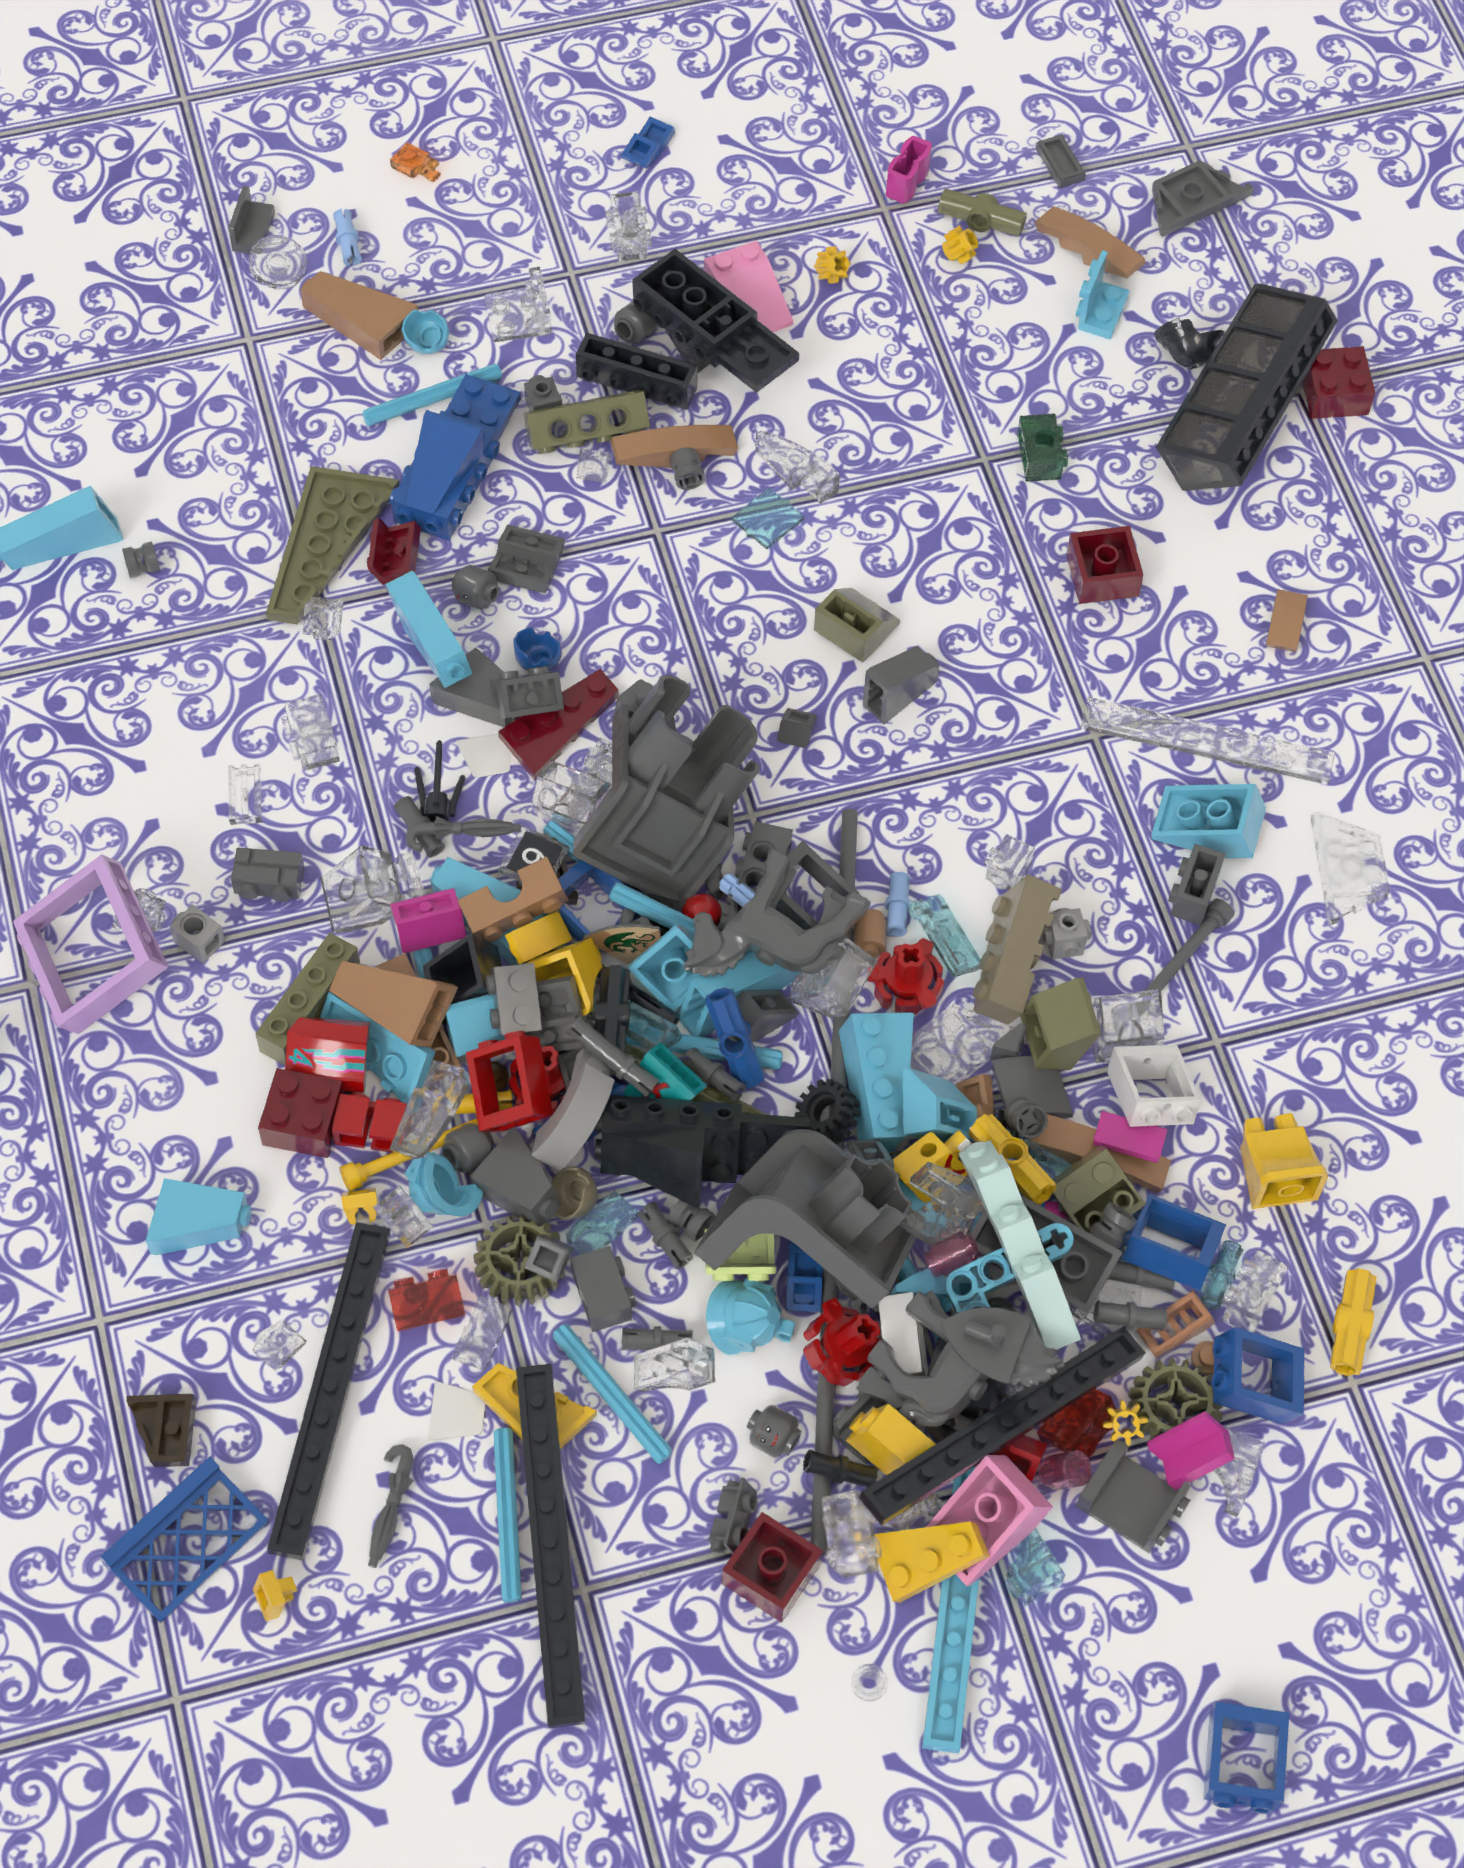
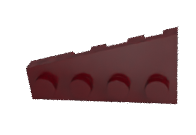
(542, 736)

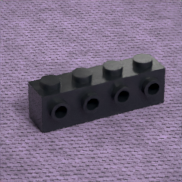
(634, 369)

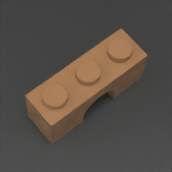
(539, 895)

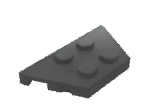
(1194, 194)

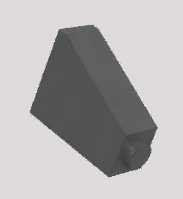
(898, 682)
(474, 693)
(516, 1181)

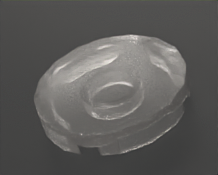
(278, 262)

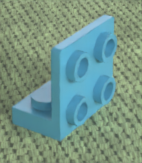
(1101, 301)

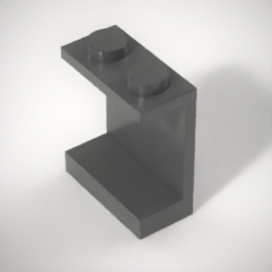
(1132, 1499)

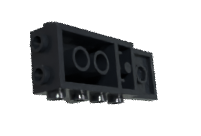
(710, 322)
(684, 1142)

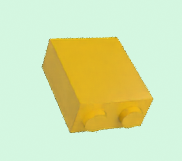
(887, 1438)

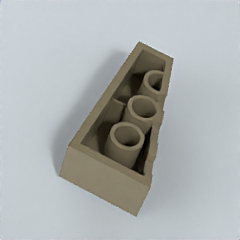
(1013, 948)

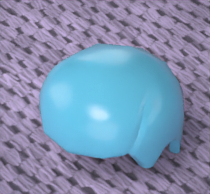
(425, 331)

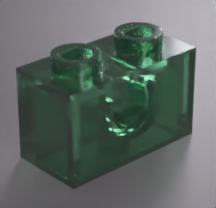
(1041, 447)

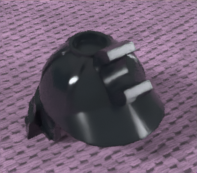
(1186, 344)

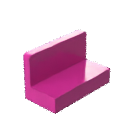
(428, 920)
(1137, 1141)
(1192, 1449)

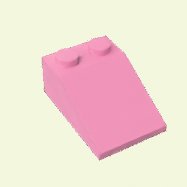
(752, 279)
(1002, 1506)

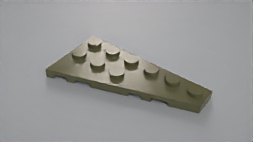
(327, 527)

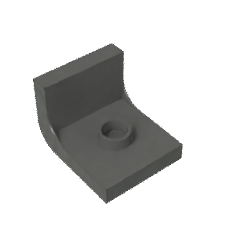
(824, 1203)

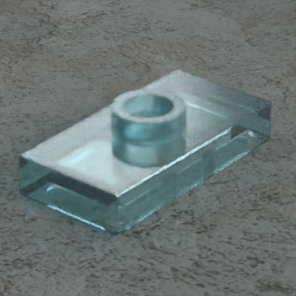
(602, 1224)

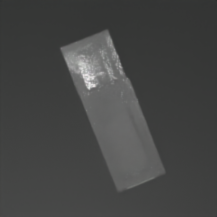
(797, 465)
(430, 1109)

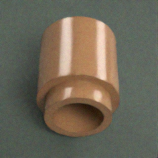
(871, 933)

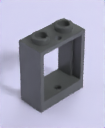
(822, 872)

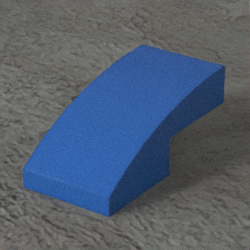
(649, 143)
(803, 1282)

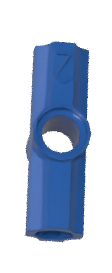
(730, 1022)

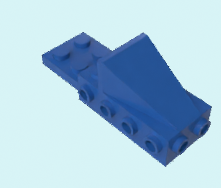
(453, 456)

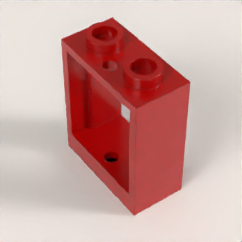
(532, 1079)

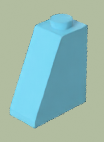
(195, 1216)

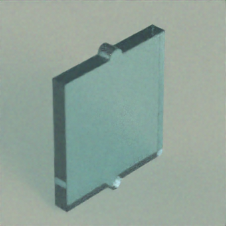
(767, 518)

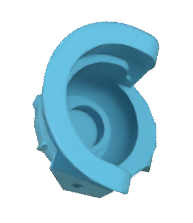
(437, 1190)
(745, 1316)

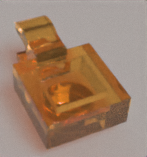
(414, 161)

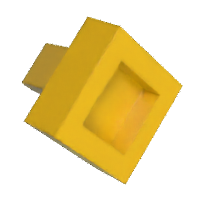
(356, 1199)
(273, 1593)

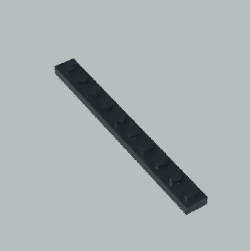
(329, 1392)
(1000, 1426)
(550, 1547)

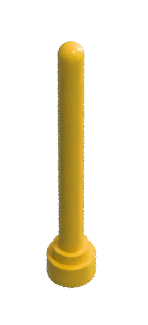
(356, 1174)

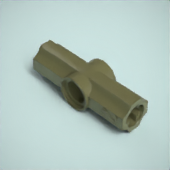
(982, 212)

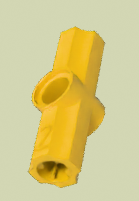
(1028, 1175)
(1353, 1322)

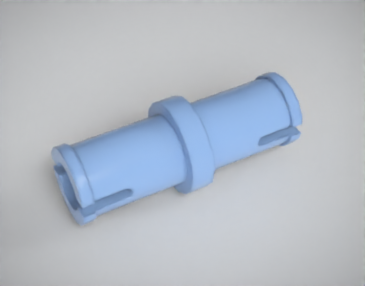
(347, 237)
(897, 904)

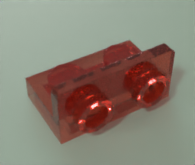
(426, 1300)
(1079, 1424)

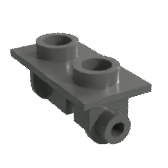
(737, 1502)

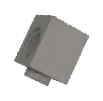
(198, 945)

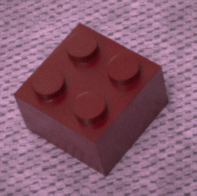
(1339, 384)
(1104, 564)
(300, 1113)
(771, 1567)

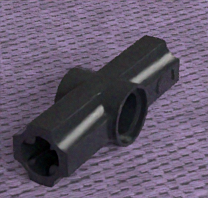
(613, 1008)

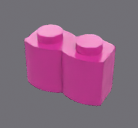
(908, 169)

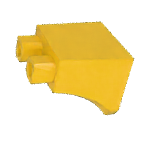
(577, 959)
(1280, 1163)

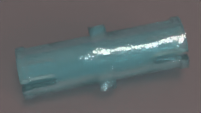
(1221, 1274)

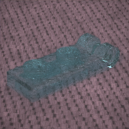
(946, 934)

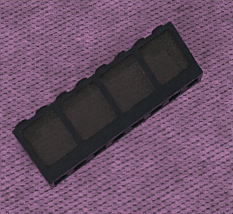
(1245, 387)

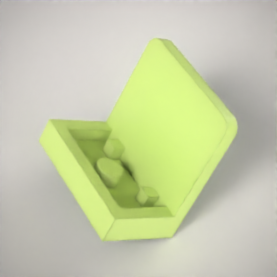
(752, 1258)

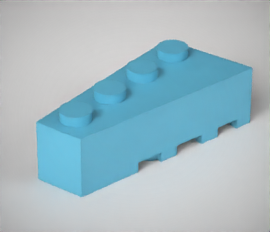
(874, 1059)

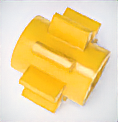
(960, 245)
(832, 264)
(1124, 1412)

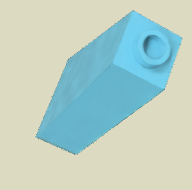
(59, 530)
(428, 629)
(468, 880)
(746, 976)

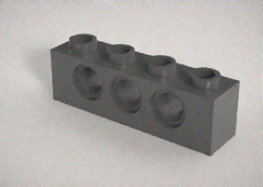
(752, 870)

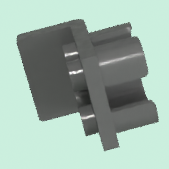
(669, 795)

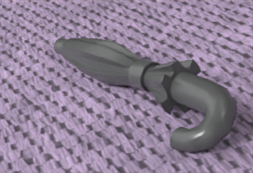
(443, 828)
(387, 1520)

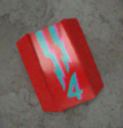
(329, 1050)

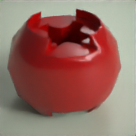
(703, 903)

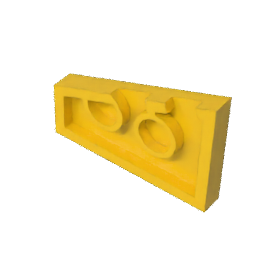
(500, 1393)
(927, 1555)

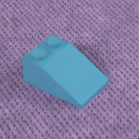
(1212, 816)

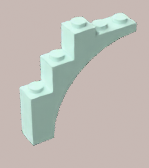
(1021, 1244)

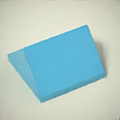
(662, 967)
(470, 1024)

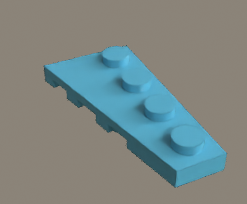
(390, 1058)

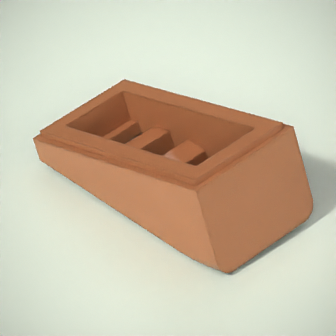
(1193, 1328)

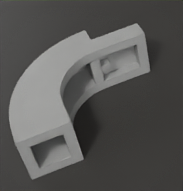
(577, 1114)

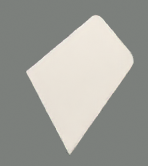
(485, 755)
(455, 1413)

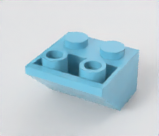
(934, 1107)

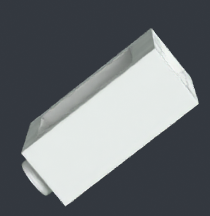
(1164, 1063)
(903, 1334)

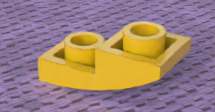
(538, 937)

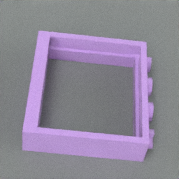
(148, 956)

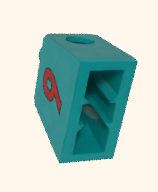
(675, 1077)

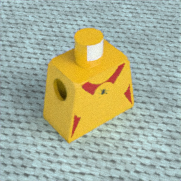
(931, 1150)

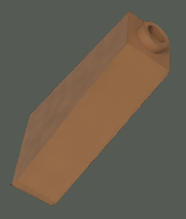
(357, 312)
(397, 1001)

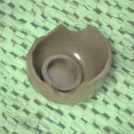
(575, 1192)

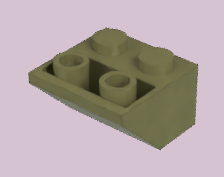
(853, 622)
(1060, 1025)
(1090, 1185)

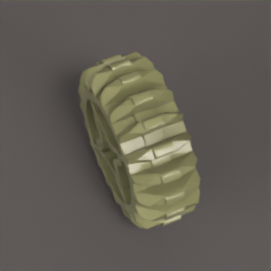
(506, 1259)
(1176, 1378)

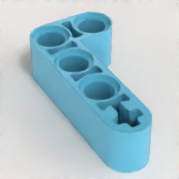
(983, 1285)

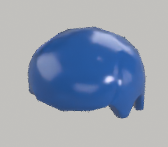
(536, 649)

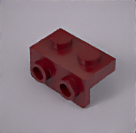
(393, 550)

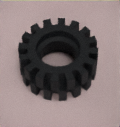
(819, 1099)

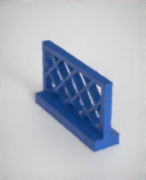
(165, 1515)

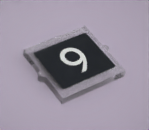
(530, 847)

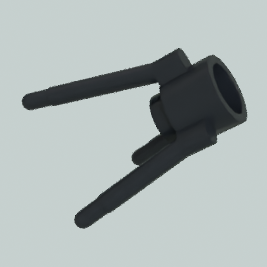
(437, 802)

